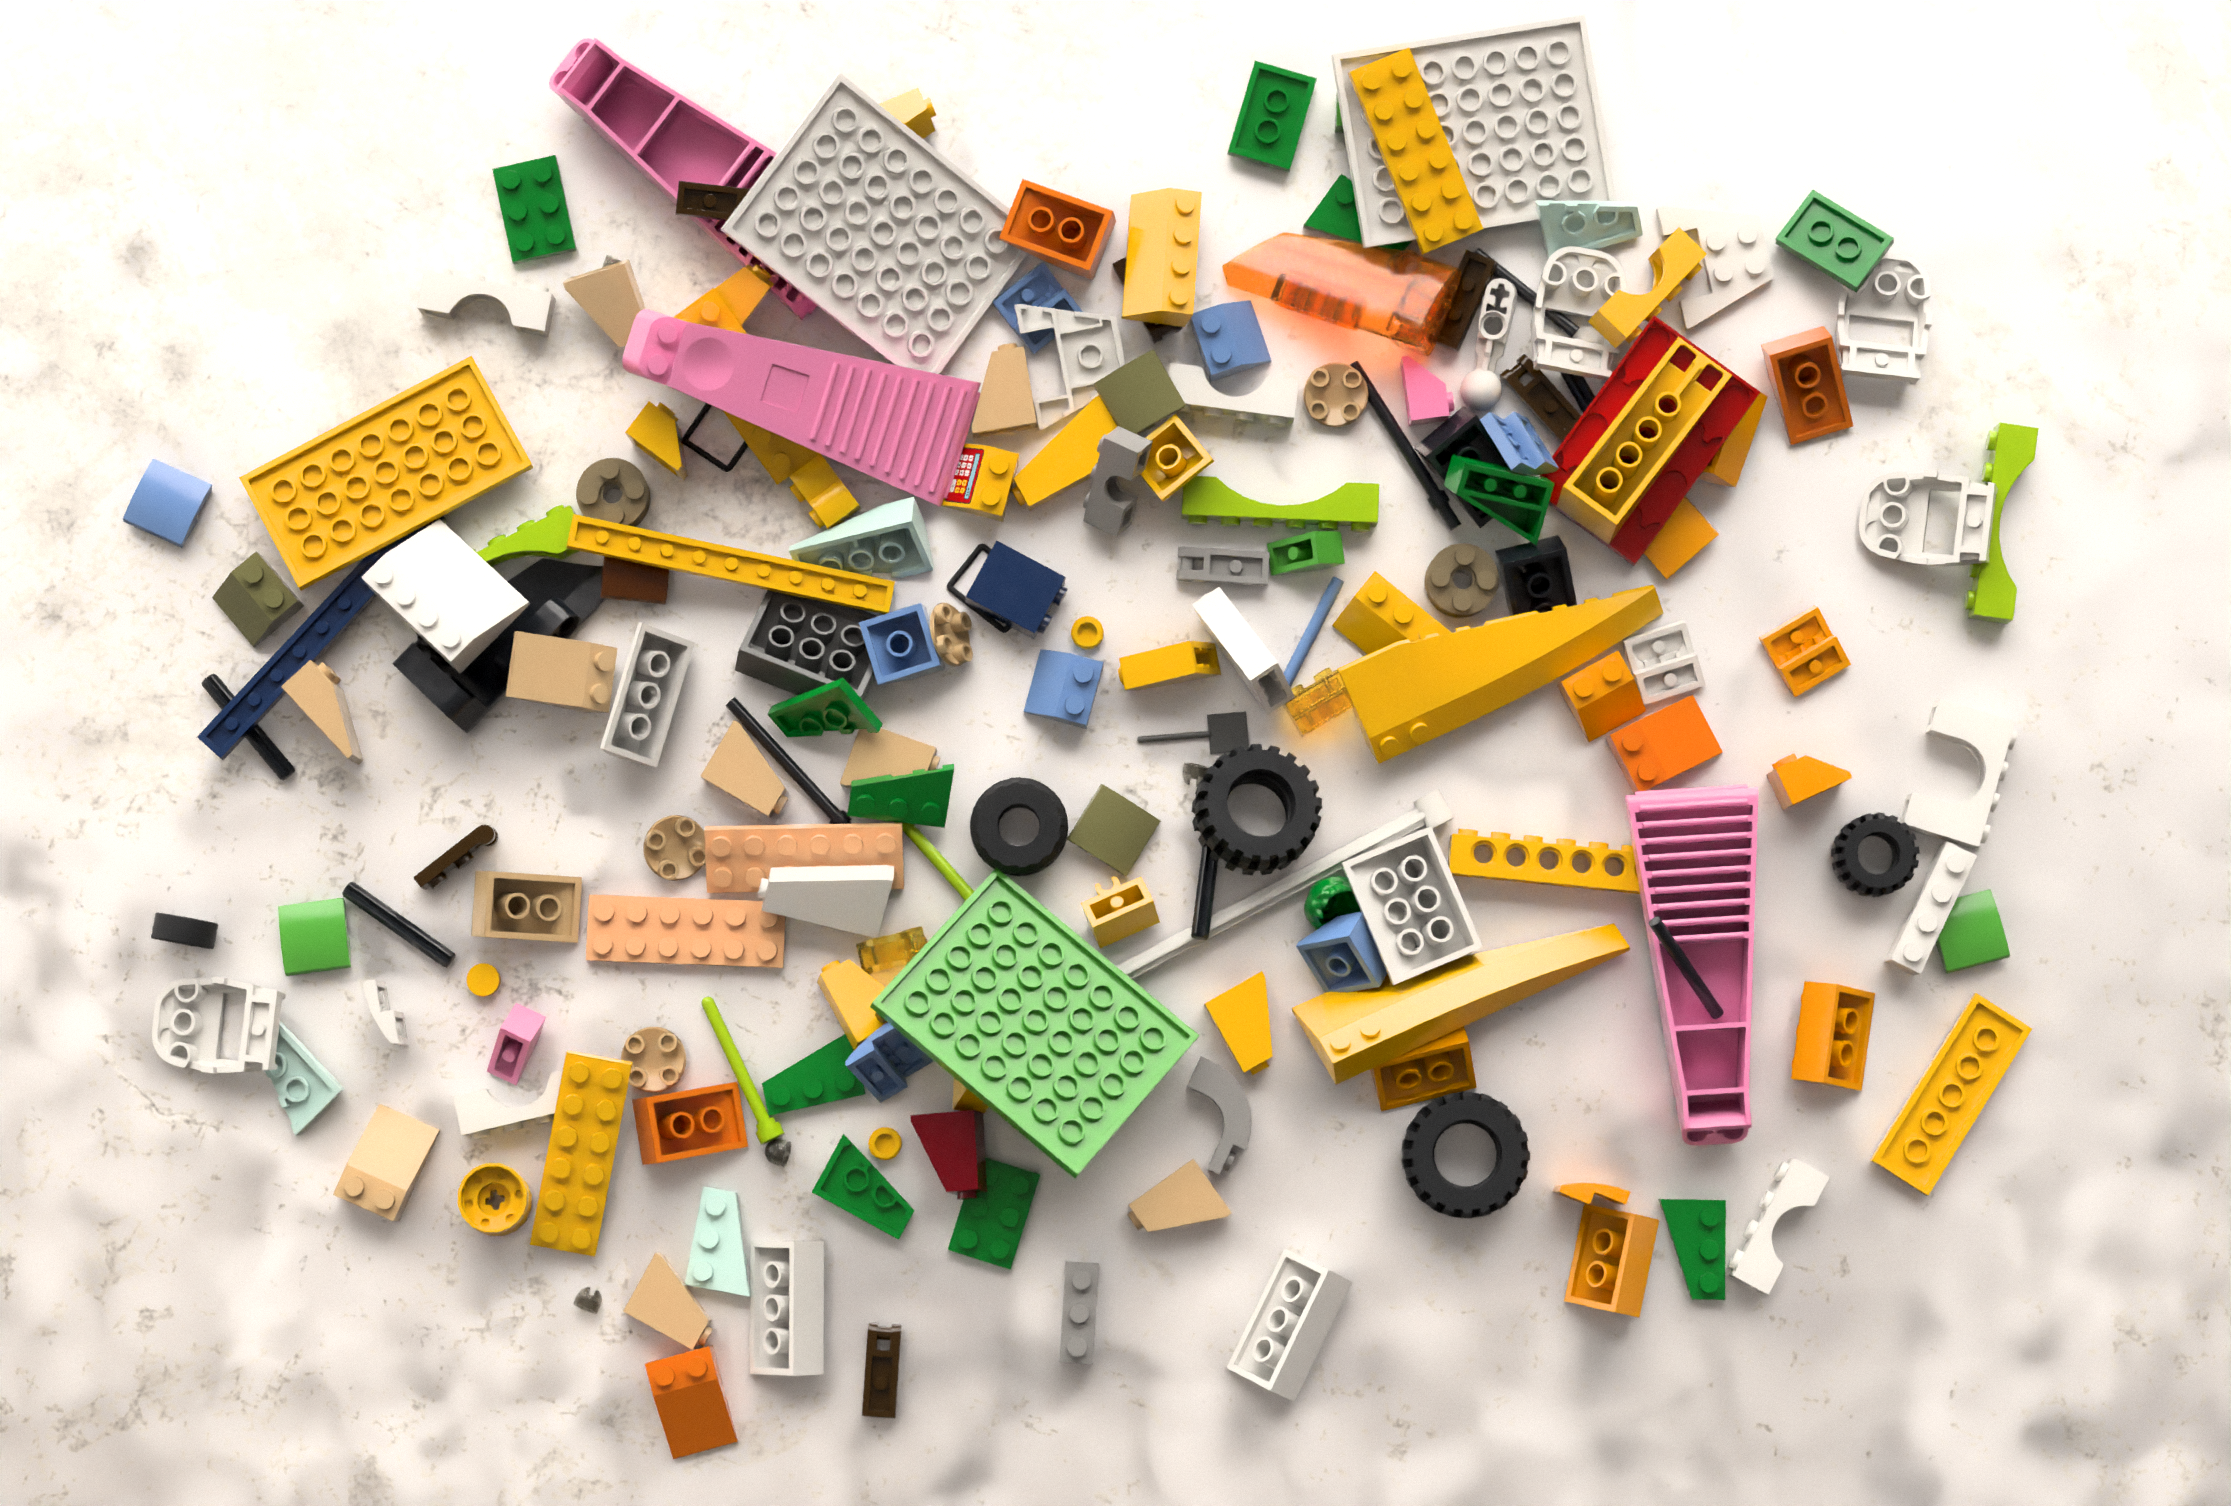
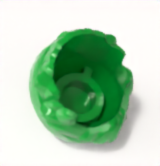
(1329, 899)

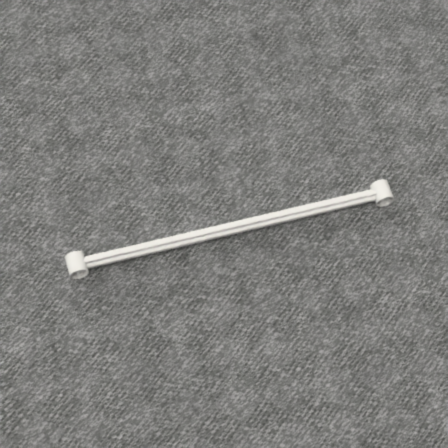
(1429, 811)

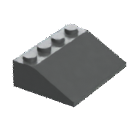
(806, 645)

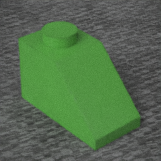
(1306, 552)

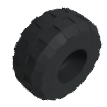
(1013, 794)

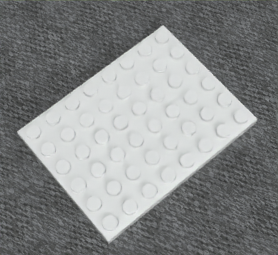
(1514, 112)
(878, 230)

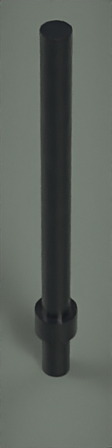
(1437, 498)
(787, 763)

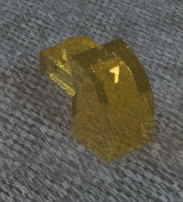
(890, 951)

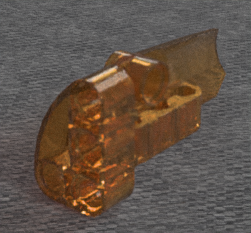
(1351, 286)

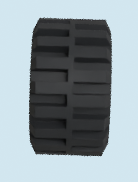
(1901, 845)

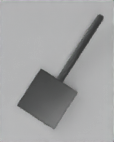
(1224, 733)

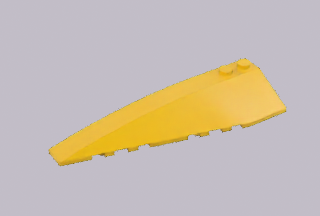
(1447, 680)
(1383, 1022)

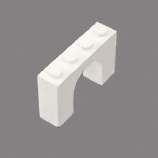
(1988, 740)

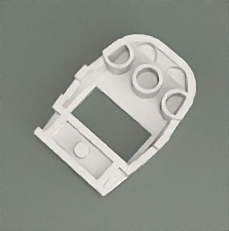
(1575, 284)
(1896, 293)
(1897, 514)
(191, 1022)

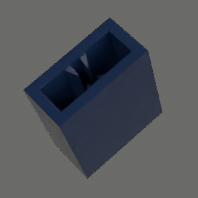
(1016, 590)

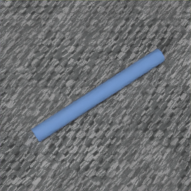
(1312, 629)

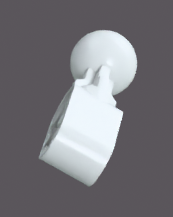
(1481, 387)

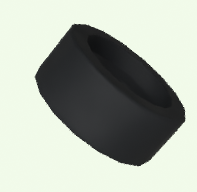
(184, 930)

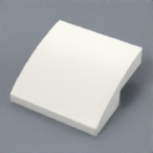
(1663, 662)
(389, 1021)

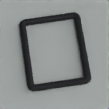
(703, 453)
(961, 597)

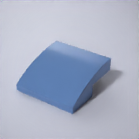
(1034, 289)
(1519, 444)
(167, 503)
(886, 1061)

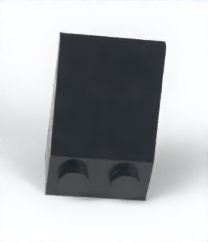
(1464, 437)
(1536, 576)

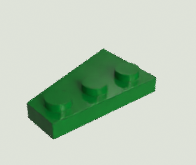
(1339, 216)
(824, 709)
(907, 798)
(814, 1080)
(862, 1190)
(1700, 1244)

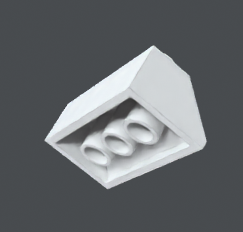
(647, 696)
(787, 1308)
(1289, 1325)

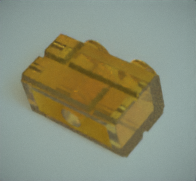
(1318, 702)

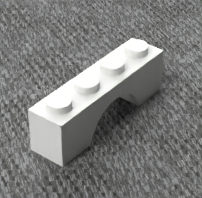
(447, 294)
(1271, 401)
(1923, 926)
(482, 1111)
(1757, 1262)

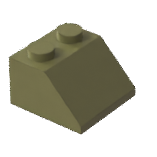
(256, 599)

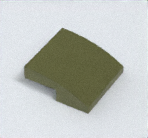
(1139, 393)
(1113, 829)

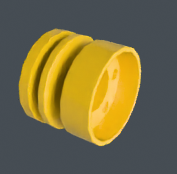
(479, 1188)

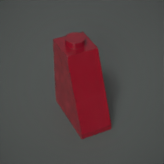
(955, 1149)

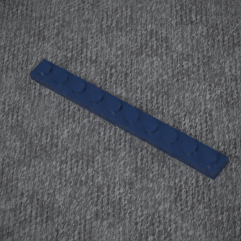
(305, 644)

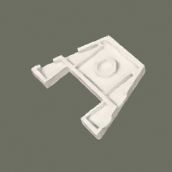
(1734, 259)
(1087, 352)

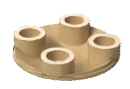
(1335, 394)
(950, 634)
(675, 847)
(656, 1059)

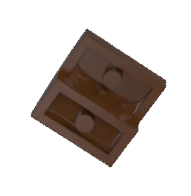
(633, 581)

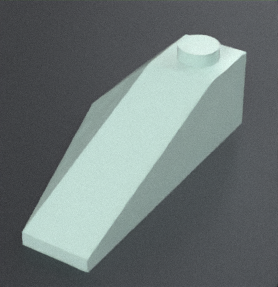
(878, 541)

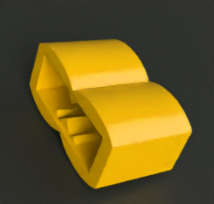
(824, 493)

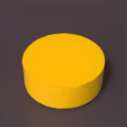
(1087, 633)
(483, 979)
(885, 1143)

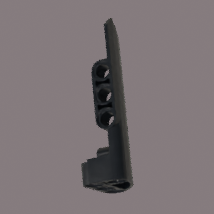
(559, 601)

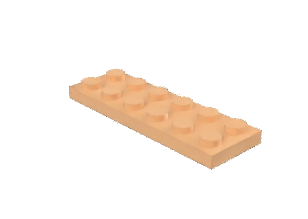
(745, 854)
(684, 931)

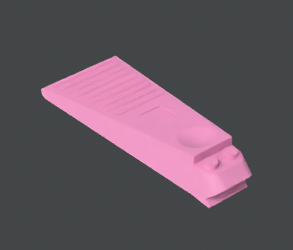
(667, 139)
(853, 409)
(1700, 878)

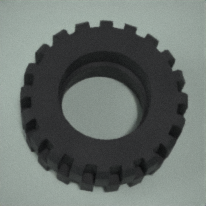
(1280, 776)
(1510, 1163)

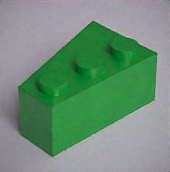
(1505, 495)

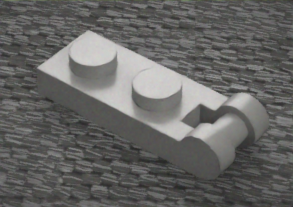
(1224, 566)

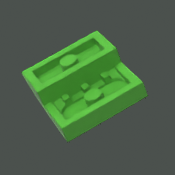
(1972, 933)
(314, 936)

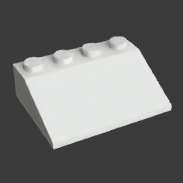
(446, 593)
(1412, 905)

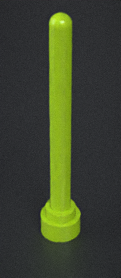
(937, 860)
(767, 1127)

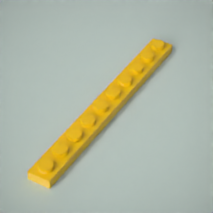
(730, 564)

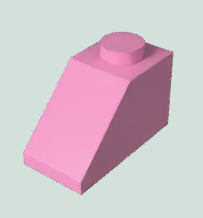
(1424, 394)
(515, 1043)

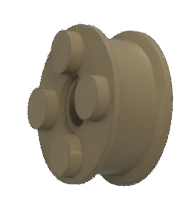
(608, 475)
(1461, 559)

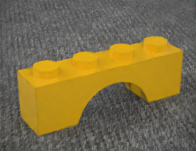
(1670, 263)

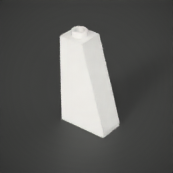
(1244, 650)
(830, 895)

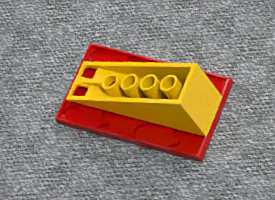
(1646, 439)

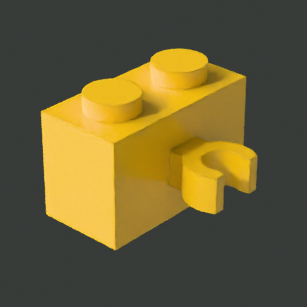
(1119, 911)

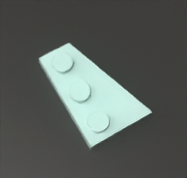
(1587, 223)
(301, 1081)
(717, 1245)

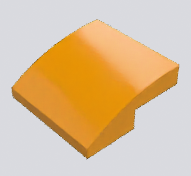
(1680, 539)
(1804, 651)
(1584, 1192)

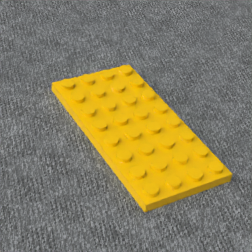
(386, 473)

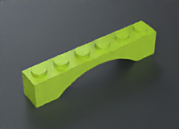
(1350, 505)
(533, 539)
(1993, 589)

